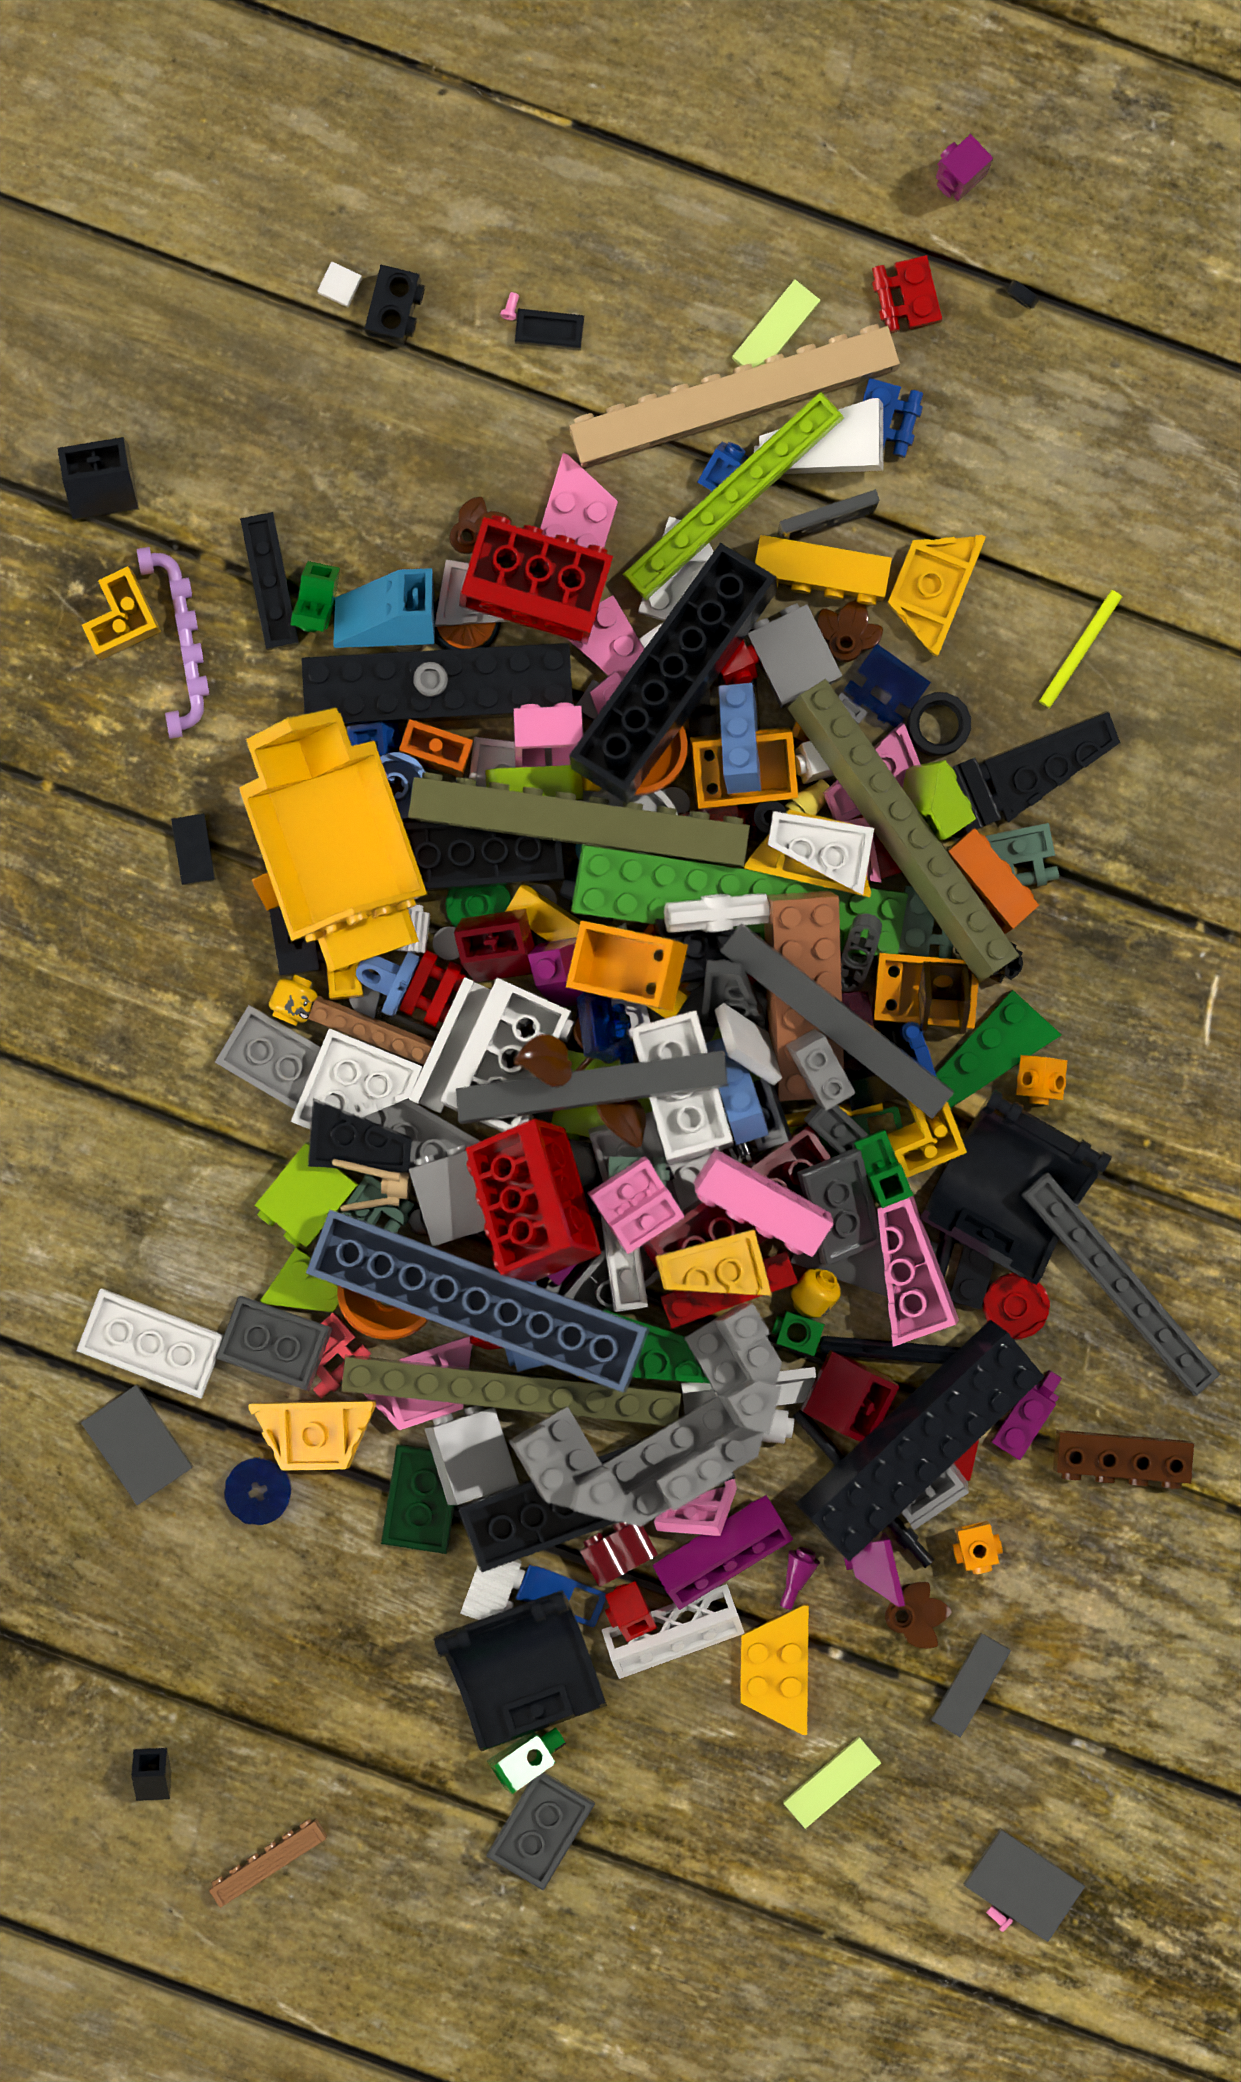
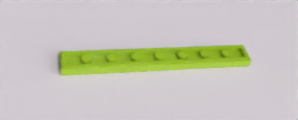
(733, 495)

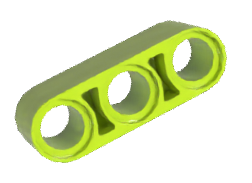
(547, 778)

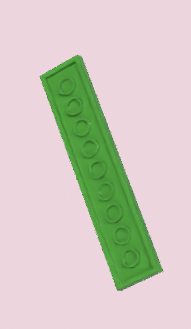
(639, 885)

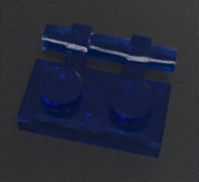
(893, 678)
(605, 1029)

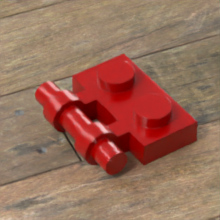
(916, 290)

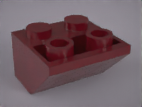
(495, 945)
(849, 1396)

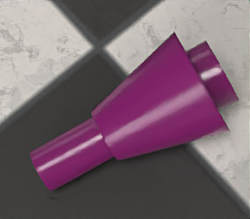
(799, 1570)

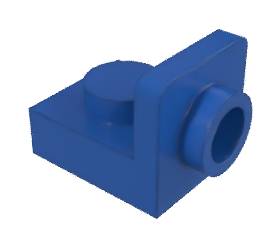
(722, 464)
(385, 734)

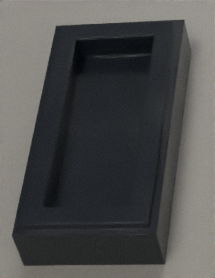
(549, 329)
(193, 849)

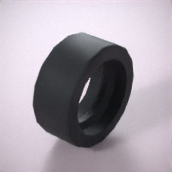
(956, 706)

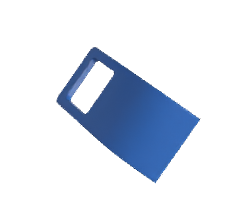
(542, 1582)

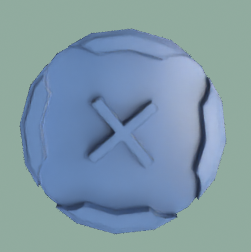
(391, 981)

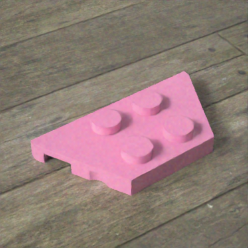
(578, 507)
(409, 1411)

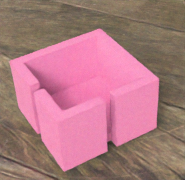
(546, 728)

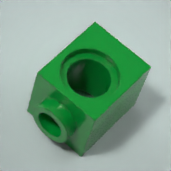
(811, 1339)

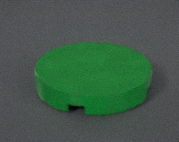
(461, 901)

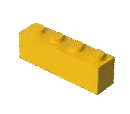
(825, 569)

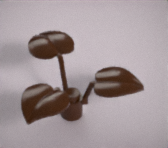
(547, 1060)

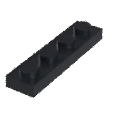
(269, 580)

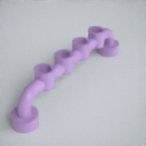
(191, 652)

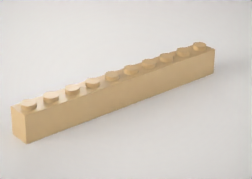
(734, 396)

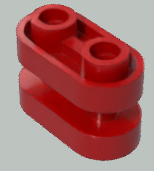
(449, 979)

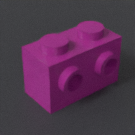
(962, 167)

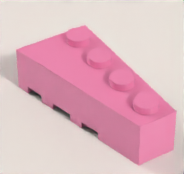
(913, 1277)

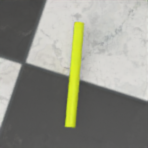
(1080, 649)

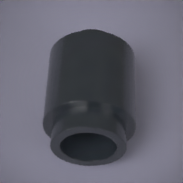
(758, 817)

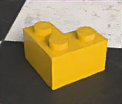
(127, 622)
(927, 1141)

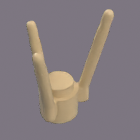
(394, 1184)

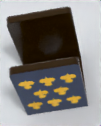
(958, 991)

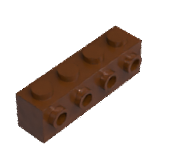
(1123, 1457)

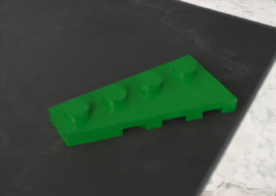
(996, 1047)
(666, 1357)

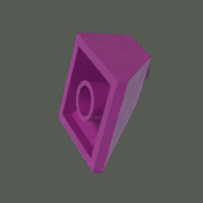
(550, 970)
(878, 1569)

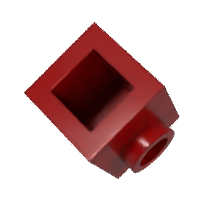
(741, 666)
(629, 1611)

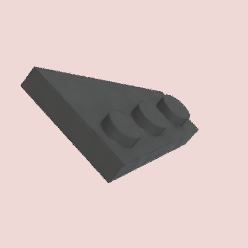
(729, 984)

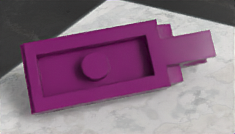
(1027, 1417)

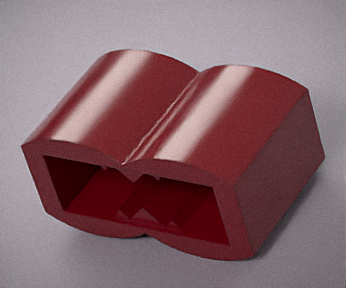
(617, 1552)

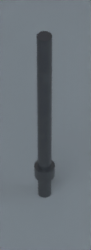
(905, 1536)

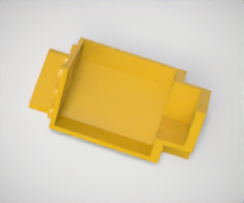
(332, 839)

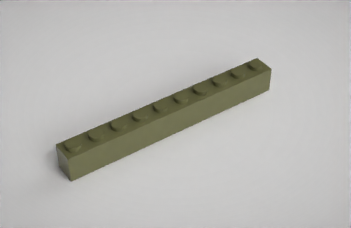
(579, 822)
(902, 830)
(508, 1390)

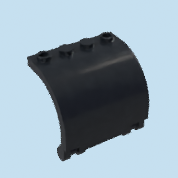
(982, 1190)
(522, 1670)

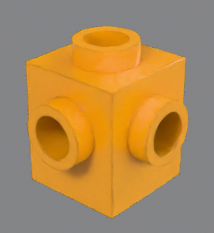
(1041, 1078)
(971, 1536)

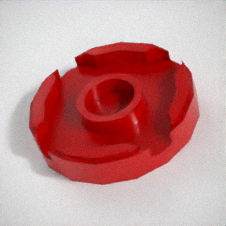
(1016, 1305)

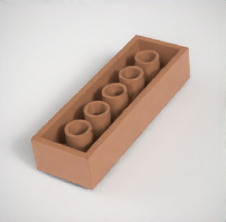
(808, 934)

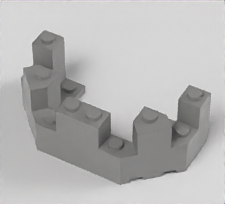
(683, 1456)

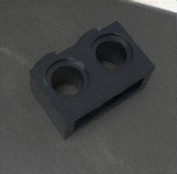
(386, 304)

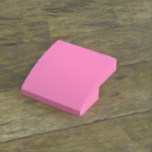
(636, 1205)

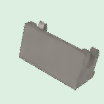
(937, 1497)

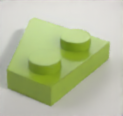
(300, 1290)

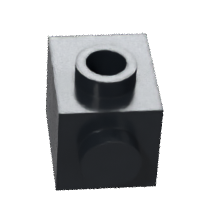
(151, 1774)

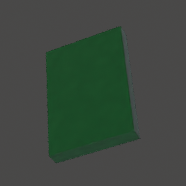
(416, 1503)

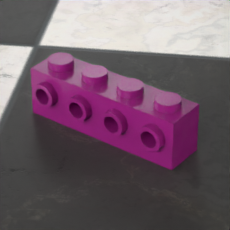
(715, 1559)

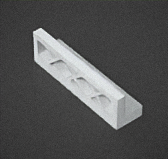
(449, 1045)
(794, 1389)
(682, 1639)

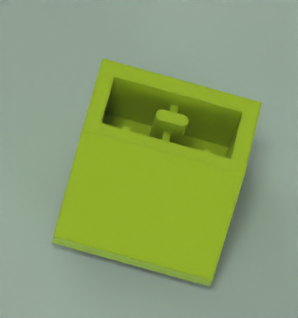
(938, 797)

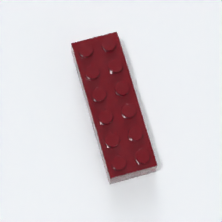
(709, 1223)

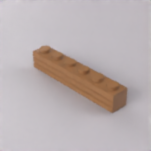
(371, 1030)
(268, 1862)

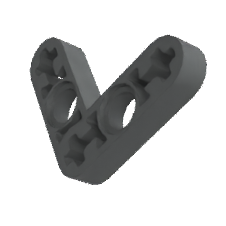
(867, 945)

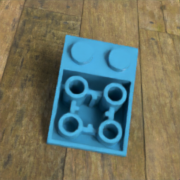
(387, 611)

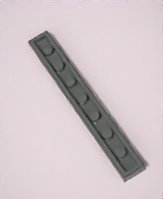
(837, 1021)
(593, 1087)
(1120, 1284)

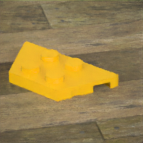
(933, 586)
(773, 862)
(314, 1432)
(777, 1669)

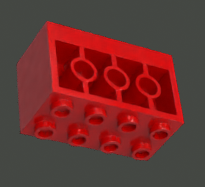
(533, 601)
(532, 1201)

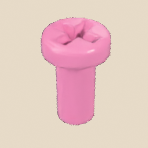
(509, 312)
(999, 1918)

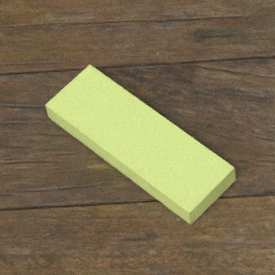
(777, 326)
(832, 1782)

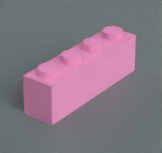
(762, 1203)

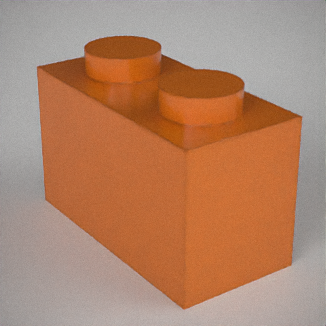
(436, 748)

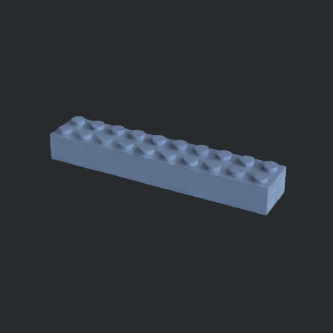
(478, 1300)

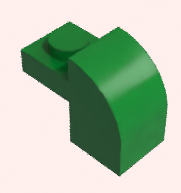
(316, 597)
(882, 1169)

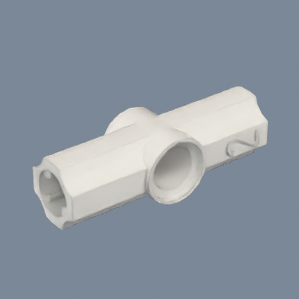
(716, 912)

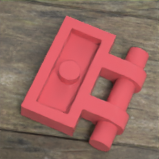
(337, 1342)

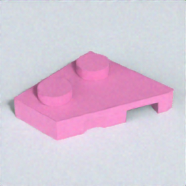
(701, 1515)

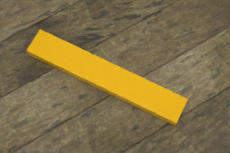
(557, 924)

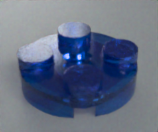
(251, 1509)

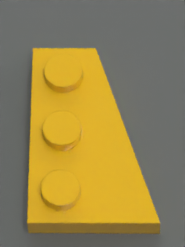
(717, 1266)

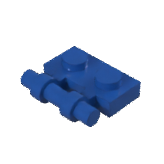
(911, 409)
(912, 1033)

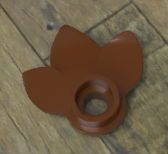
(470, 521)
(849, 626)
(922, 1615)

